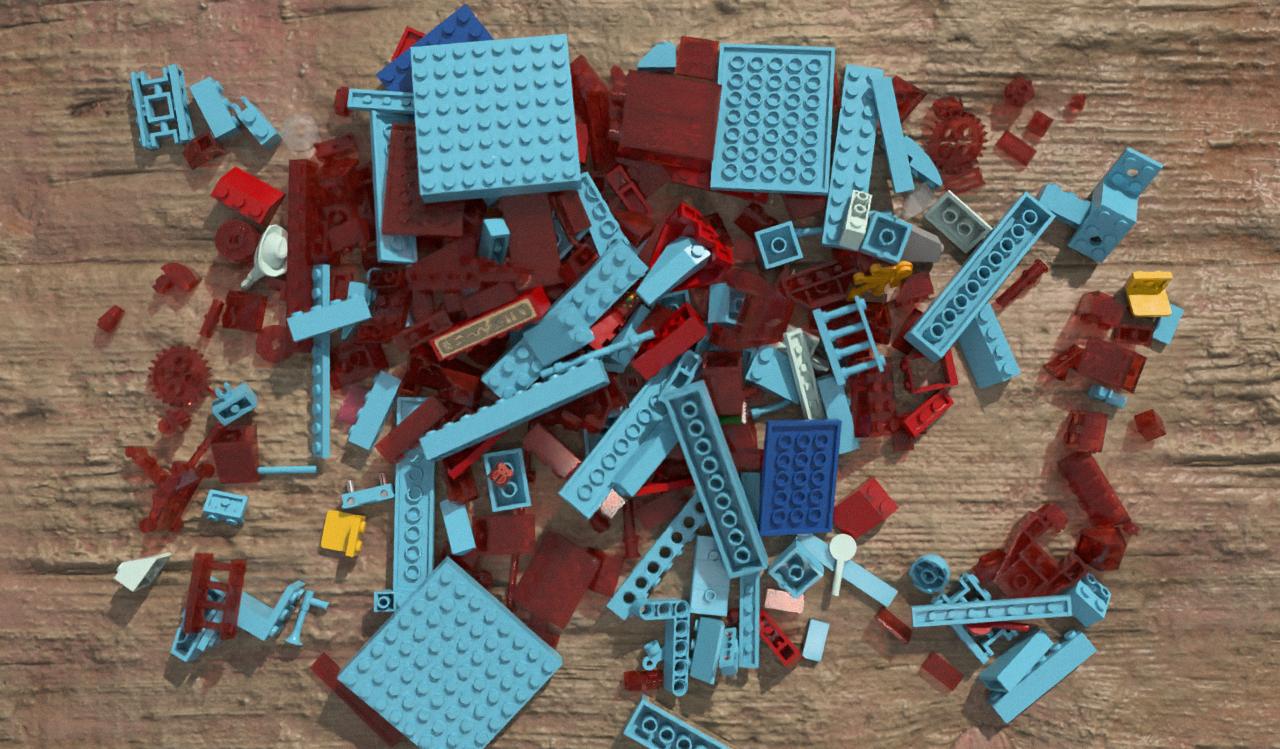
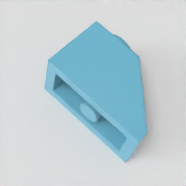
(659, 58)

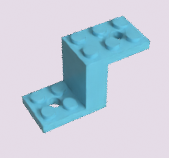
(1114, 205)
(258, 617)

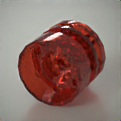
(248, 241)

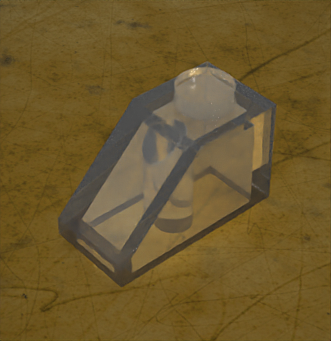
(917, 201)

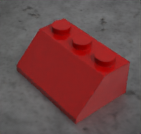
(248, 195)

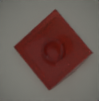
(906, 97)

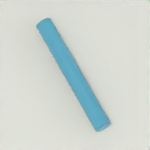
(287, 469)

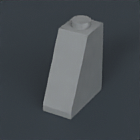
(922, 246)

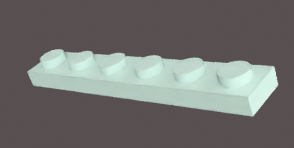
(803, 374)

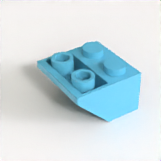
(1088, 600)

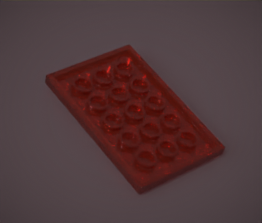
(403, 206)

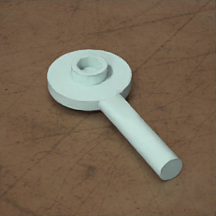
(841, 548)

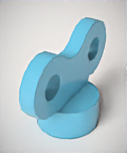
(654, 653)

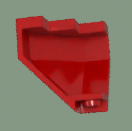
(687, 222)

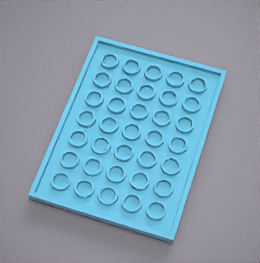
(774, 119)

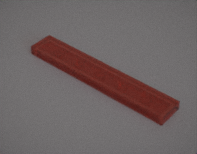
(328, 672)

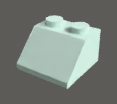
(141, 571)

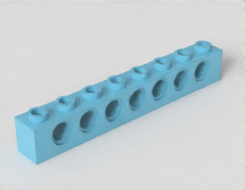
(622, 607)

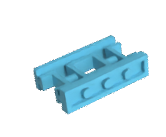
(177, 103)
(961, 630)

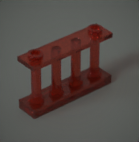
(198, 593)

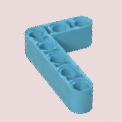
(672, 637)

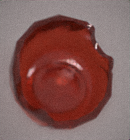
(945, 105)

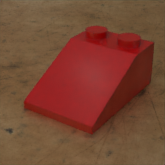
(863, 508)

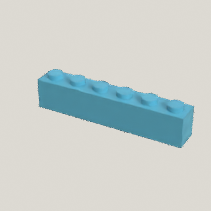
(1048, 671)

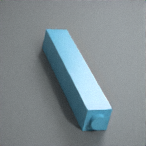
(646, 458)

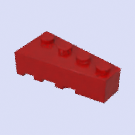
(607, 328)

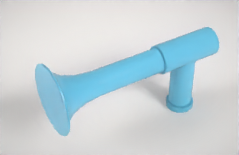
(308, 600)

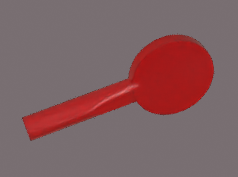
(984, 627)

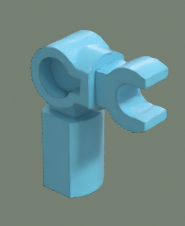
(1107, 396)

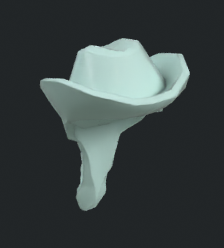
(269, 257)

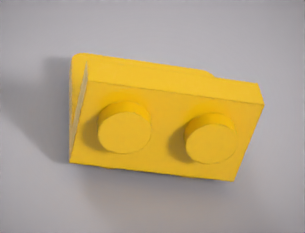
(1148, 294)
(344, 532)

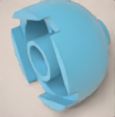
(930, 573)

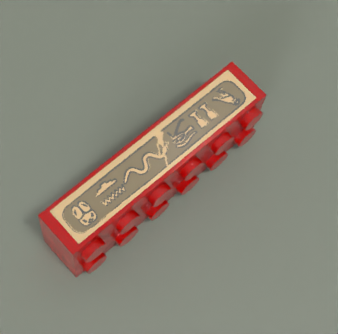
(496, 322)

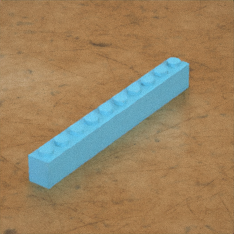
(515, 410)

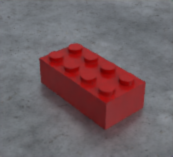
(671, 340)

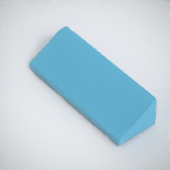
(457, 528)

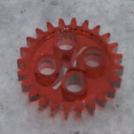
(957, 124)
(172, 360)

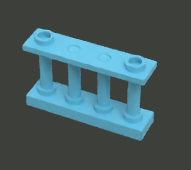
(835, 354)

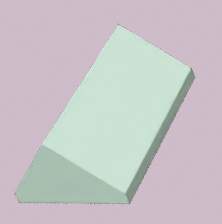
(957, 221)

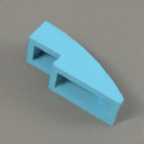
(681, 373)

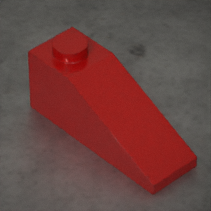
(779, 642)

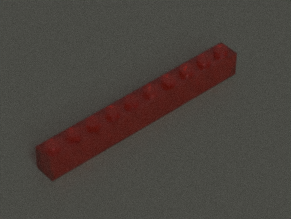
(301, 213)

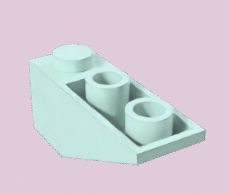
(855, 220)

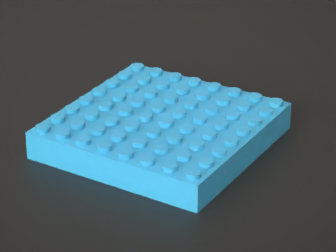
(494, 118)
(450, 664)

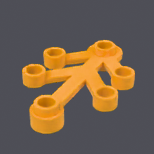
(878, 282)

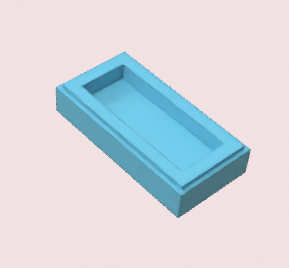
(1166, 326)
(815, 640)

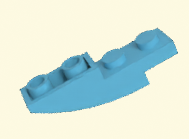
(920, 164)

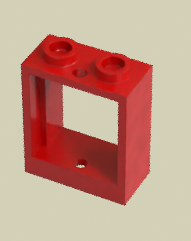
(948, 371)

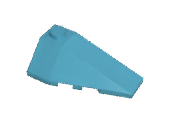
(674, 266)

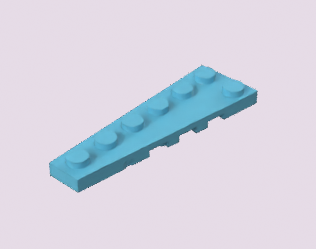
(604, 227)

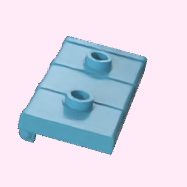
(709, 579)

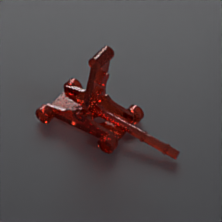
(174, 490)

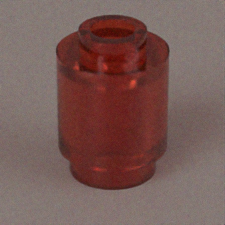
(341, 101)

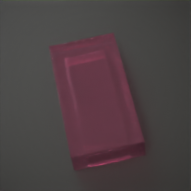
(352, 403)

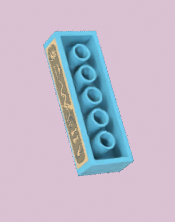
(665, 729)

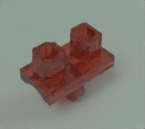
(175, 421)

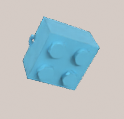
(885, 237)
(796, 569)

